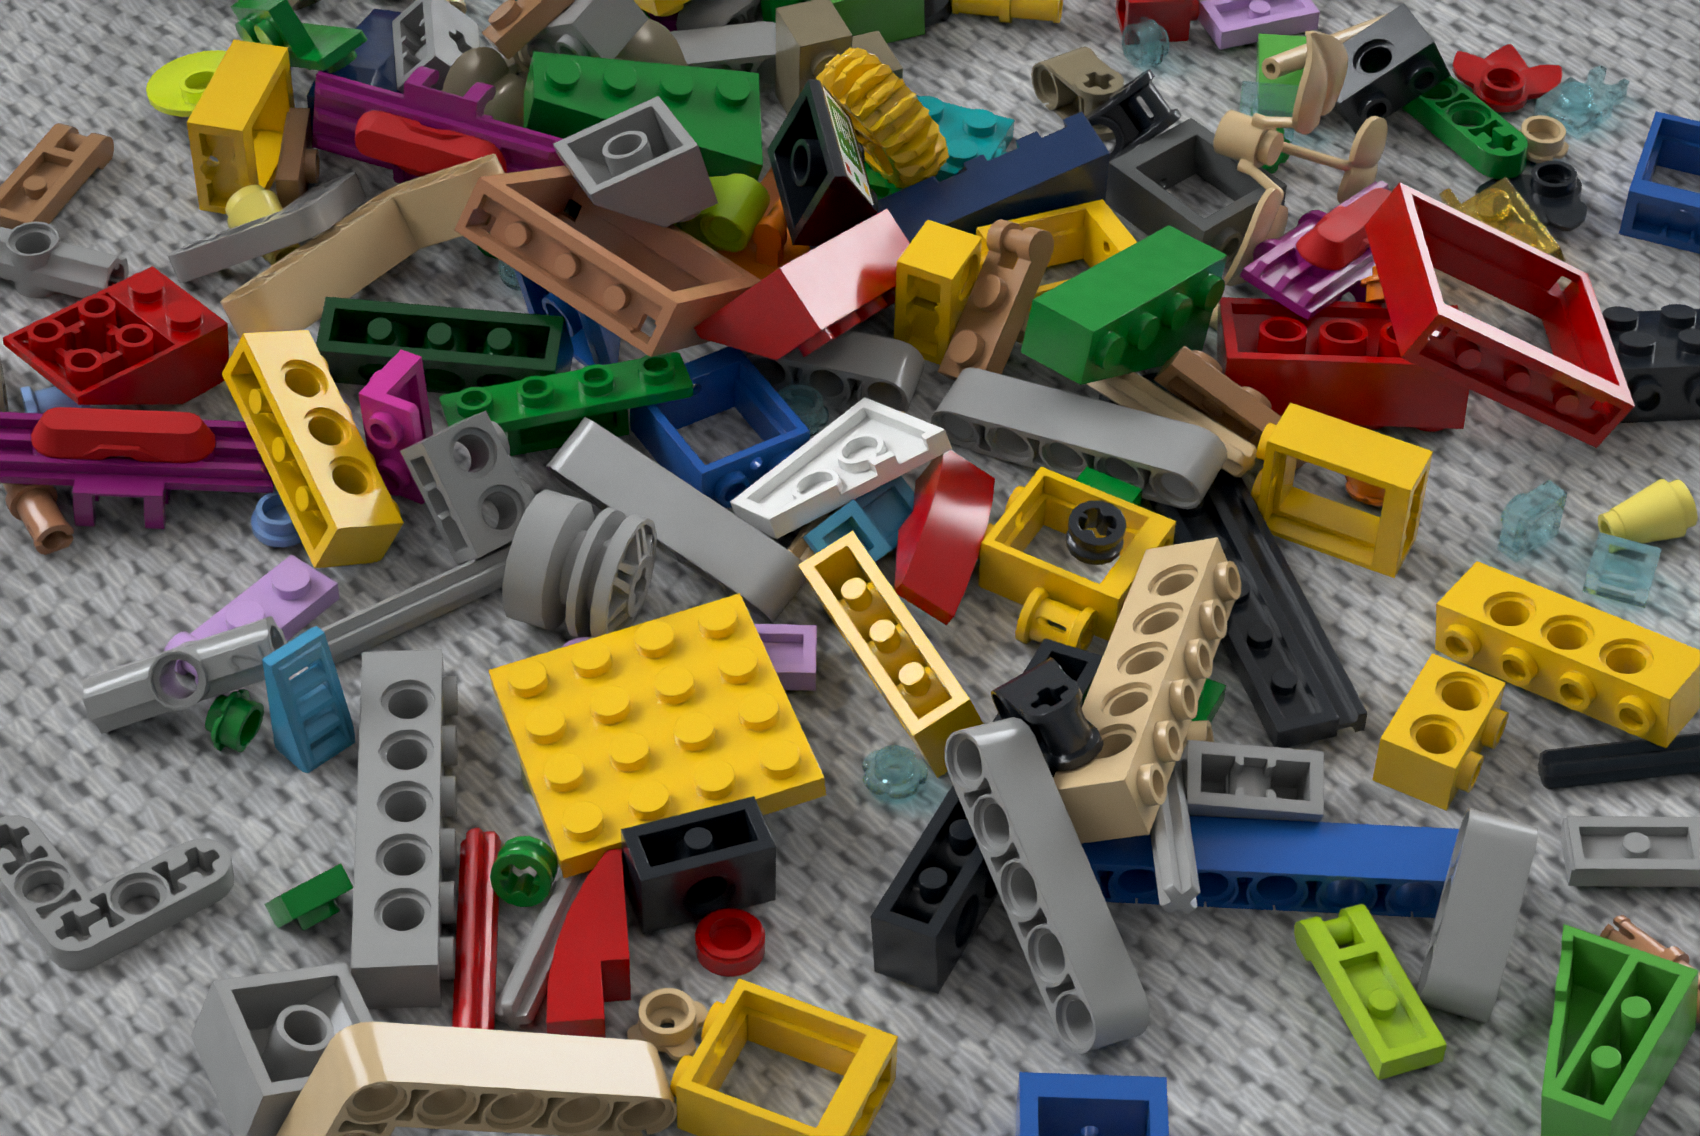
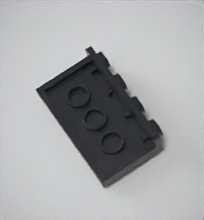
(1658, 360)

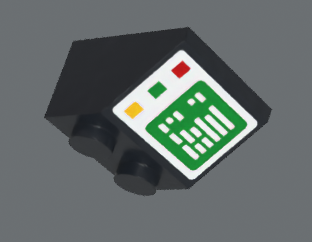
(820, 169)

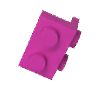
(396, 417)

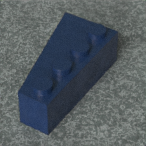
(1030, 180)

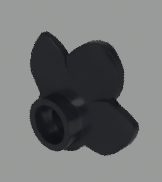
(1551, 193)

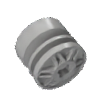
(578, 566)

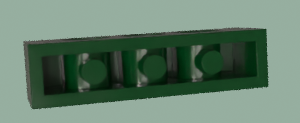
(456, 344)

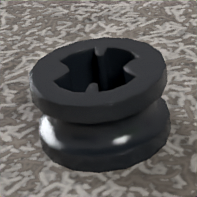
(1083, 542)

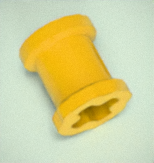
(1040, 608)

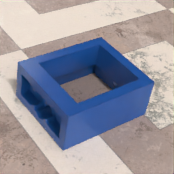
(1662, 211)
(722, 382)
(1091, 1105)

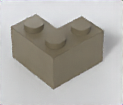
(809, 38)

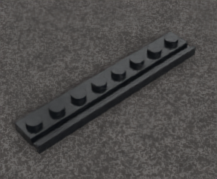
(1271, 627)

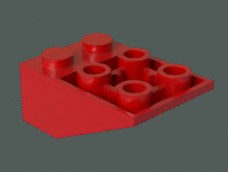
(128, 345)

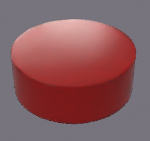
(730, 942)

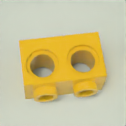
(934, 286)
(1440, 731)

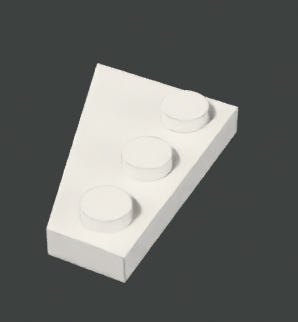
(838, 465)

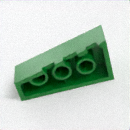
(711, 104)
(1128, 309)

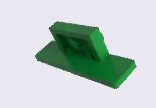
(308, 44)
(547, 409)

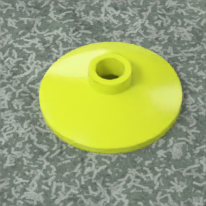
(181, 82)

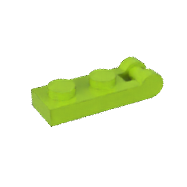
(1371, 991)

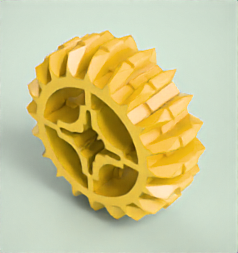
(886, 117)

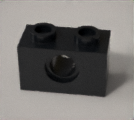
(1388, 68)
(698, 864)

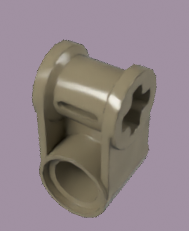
(1076, 84)

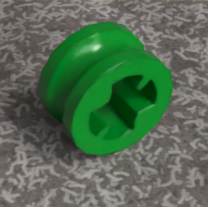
(525, 889)

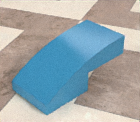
(872, 518)

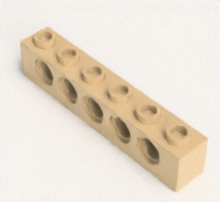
(1150, 687)

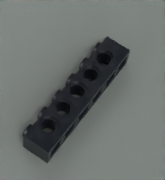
(945, 880)

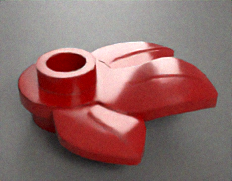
(1504, 78)

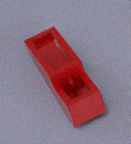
(943, 535)
(591, 954)

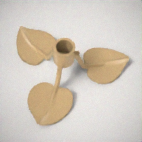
(1256, 143)

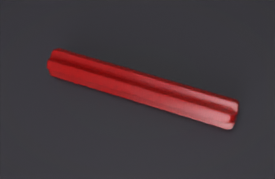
(476, 933)

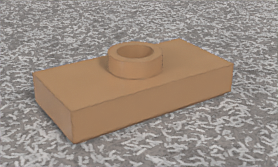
(297, 159)

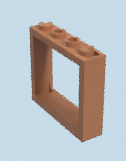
(602, 260)

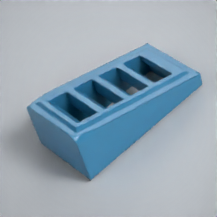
(311, 709)

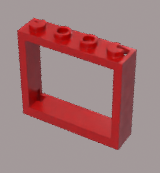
(1572, 390)

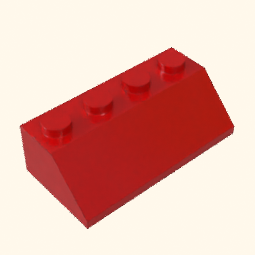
(814, 294)
(1334, 364)

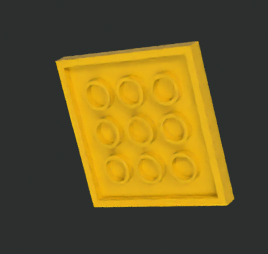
(653, 728)

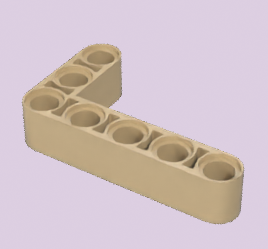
(356, 250)
(481, 1081)

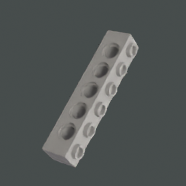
(401, 830)

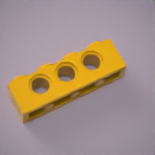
(312, 448)
(890, 647)
(1570, 653)

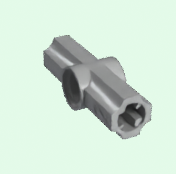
(44, 265)
(150, 684)

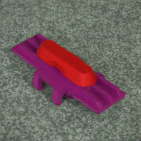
(421, 127)
(1319, 256)
(129, 456)

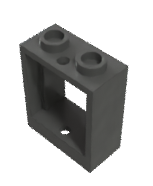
(1142, 176)

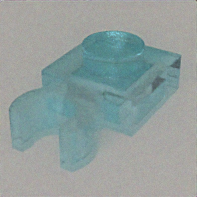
(1582, 105)

